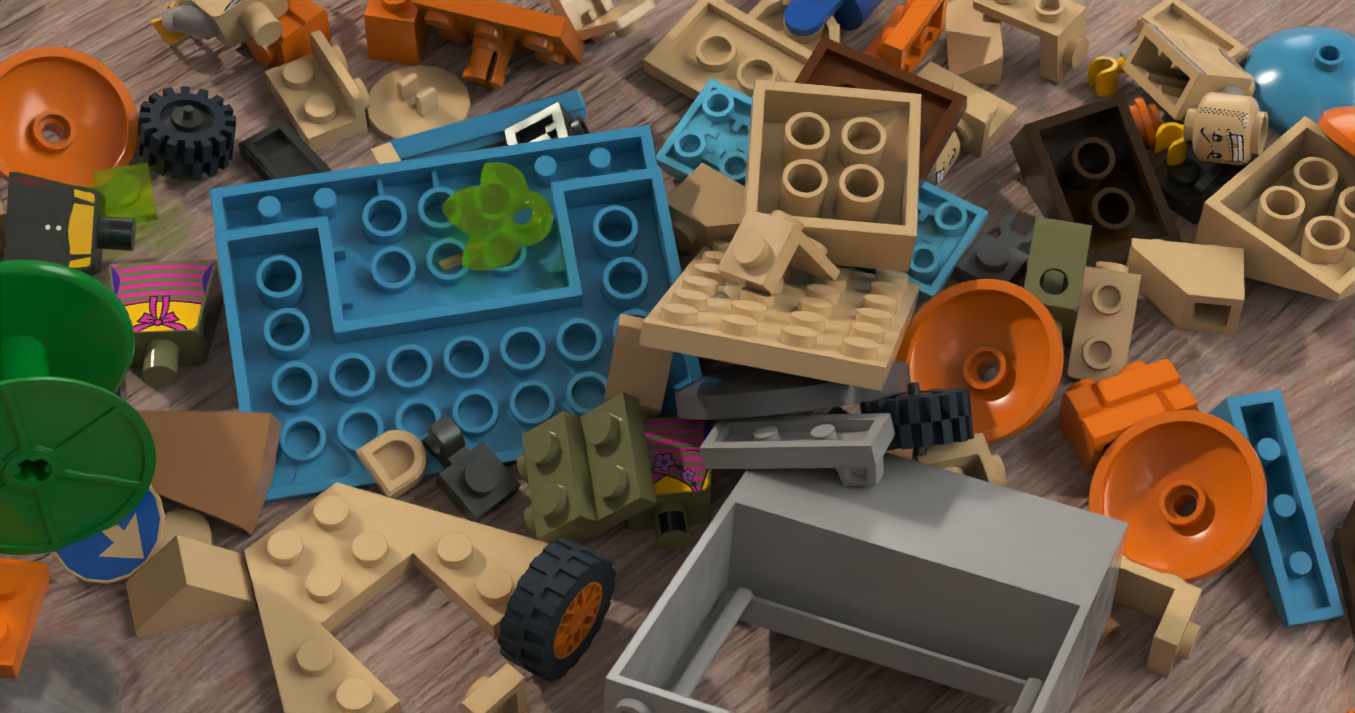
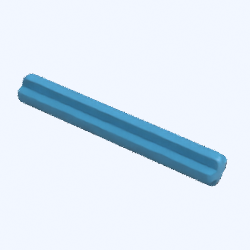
(480, 130)

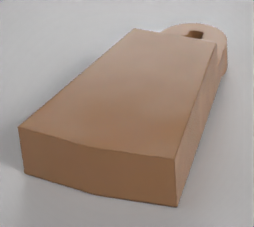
(215, 462)

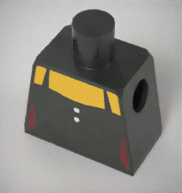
(61, 224)

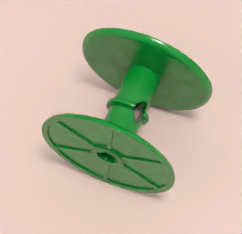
(68, 444)

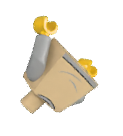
(224, 19)
(1176, 74)

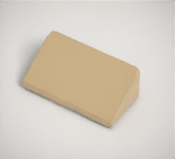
(973, 44)

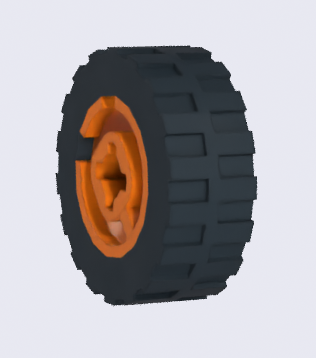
(556, 609)

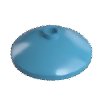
(1302, 74)

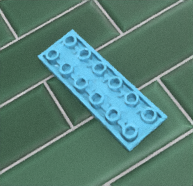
(717, 135)

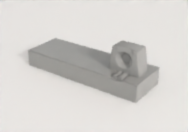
(838, 441)

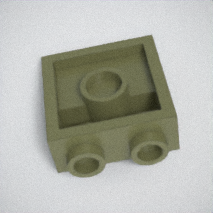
(586, 471)

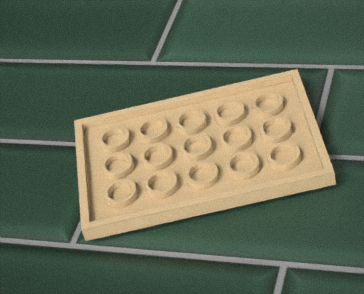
(806, 328)

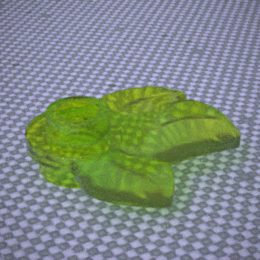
(490, 213)

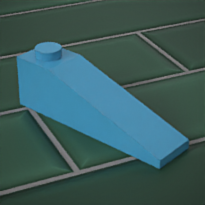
(1289, 538)

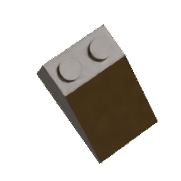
(1095, 173)

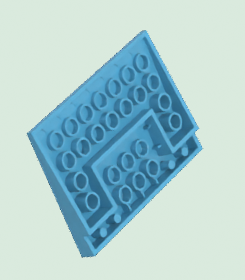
(362, 334)

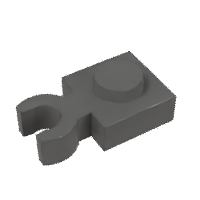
(998, 257)

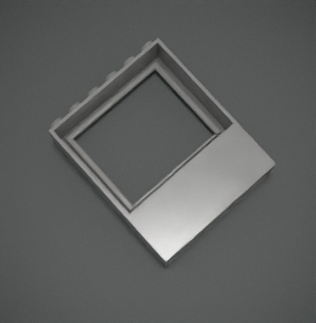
(904, 573)

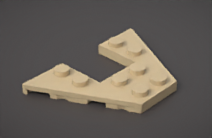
(345, 553)

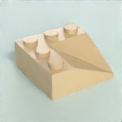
(839, 166)
(1291, 214)

